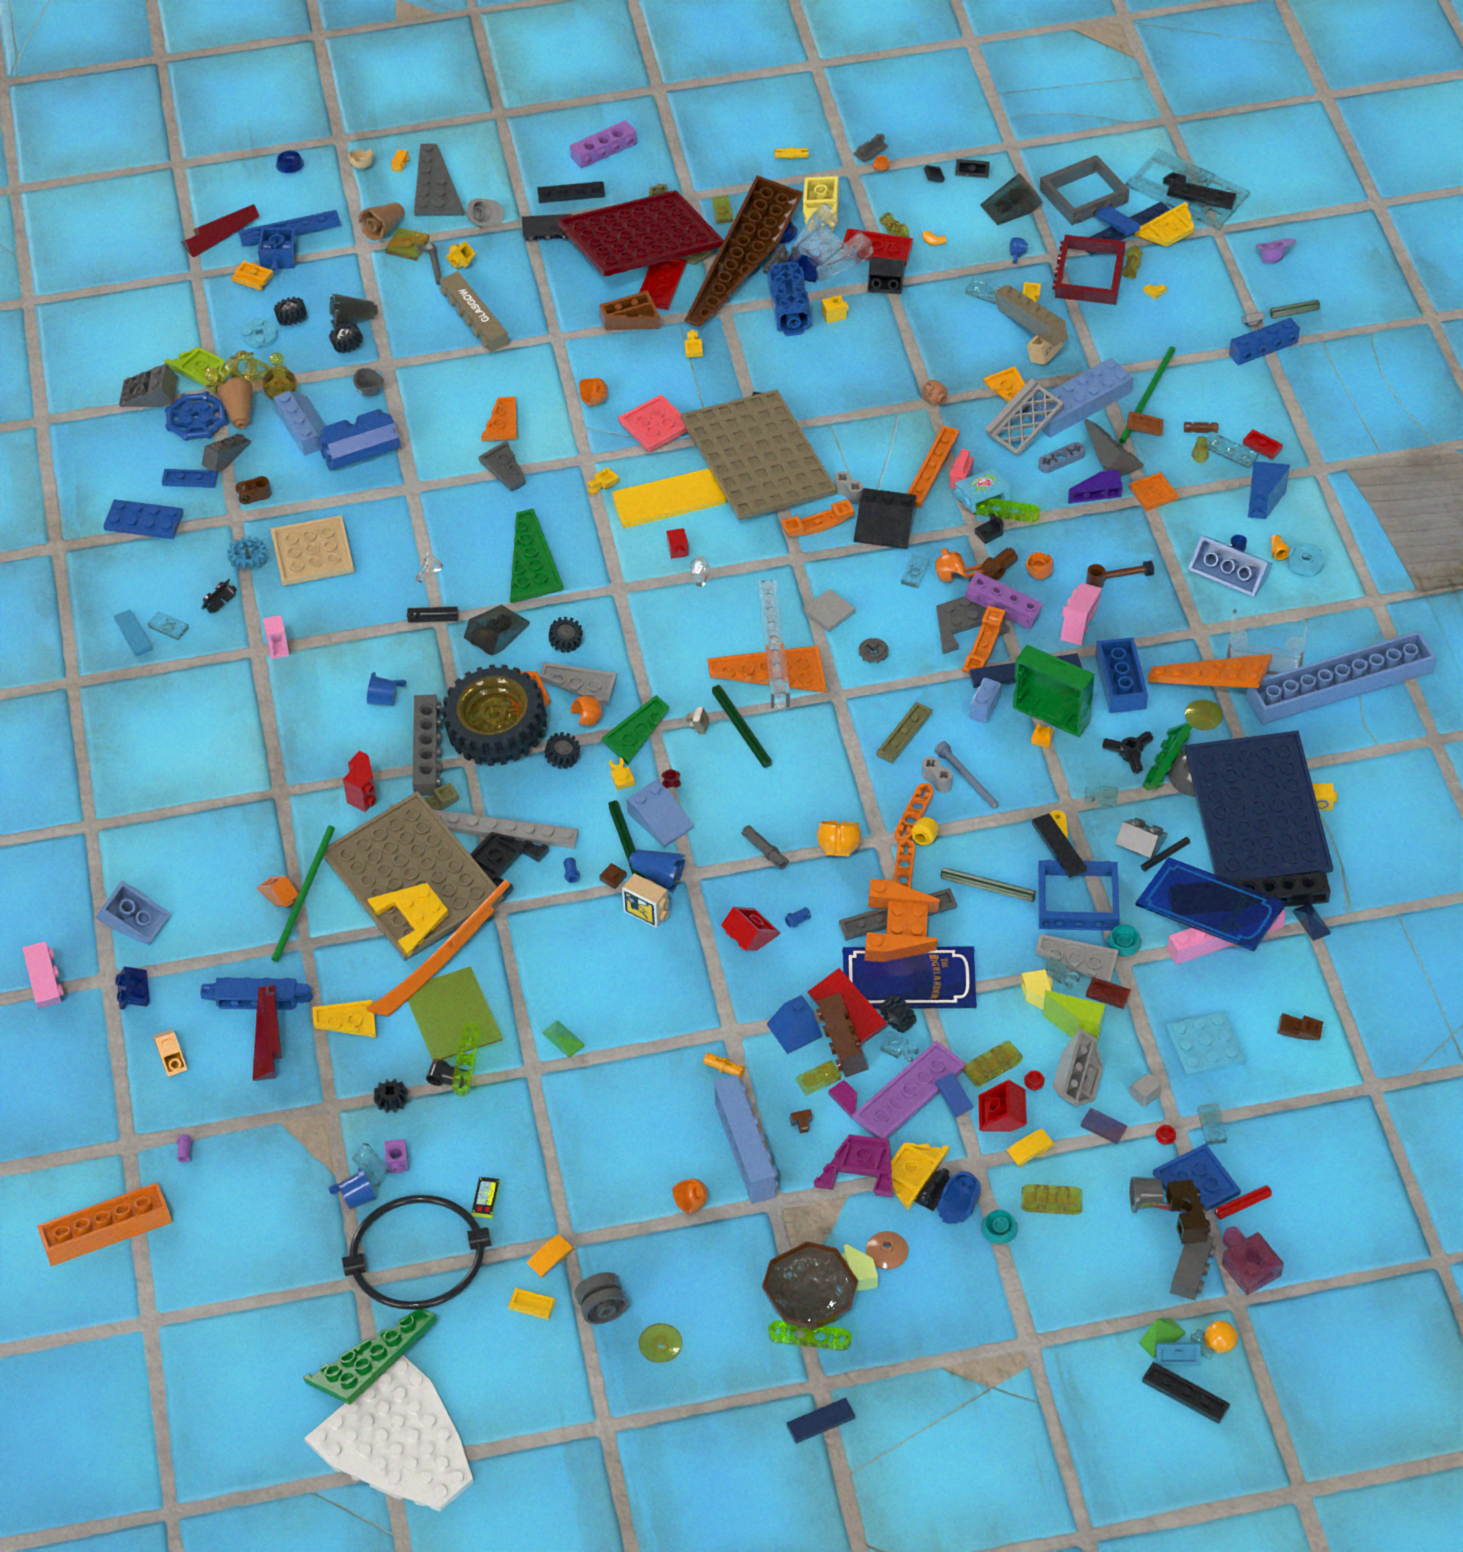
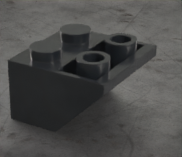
(885, 275)

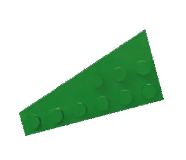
(532, 562)
(369, 1359)

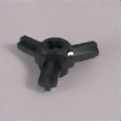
(1130, 749)

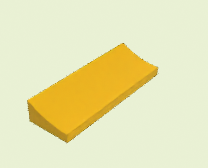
(667, 498)

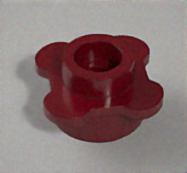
(671, 774)

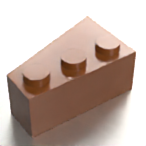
(630, 313)

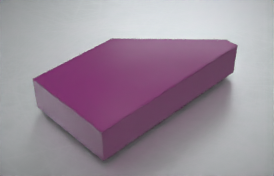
(844, 1096)

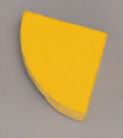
(1154, 291)

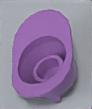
(1275, 250)

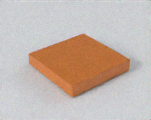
(1153, 491)

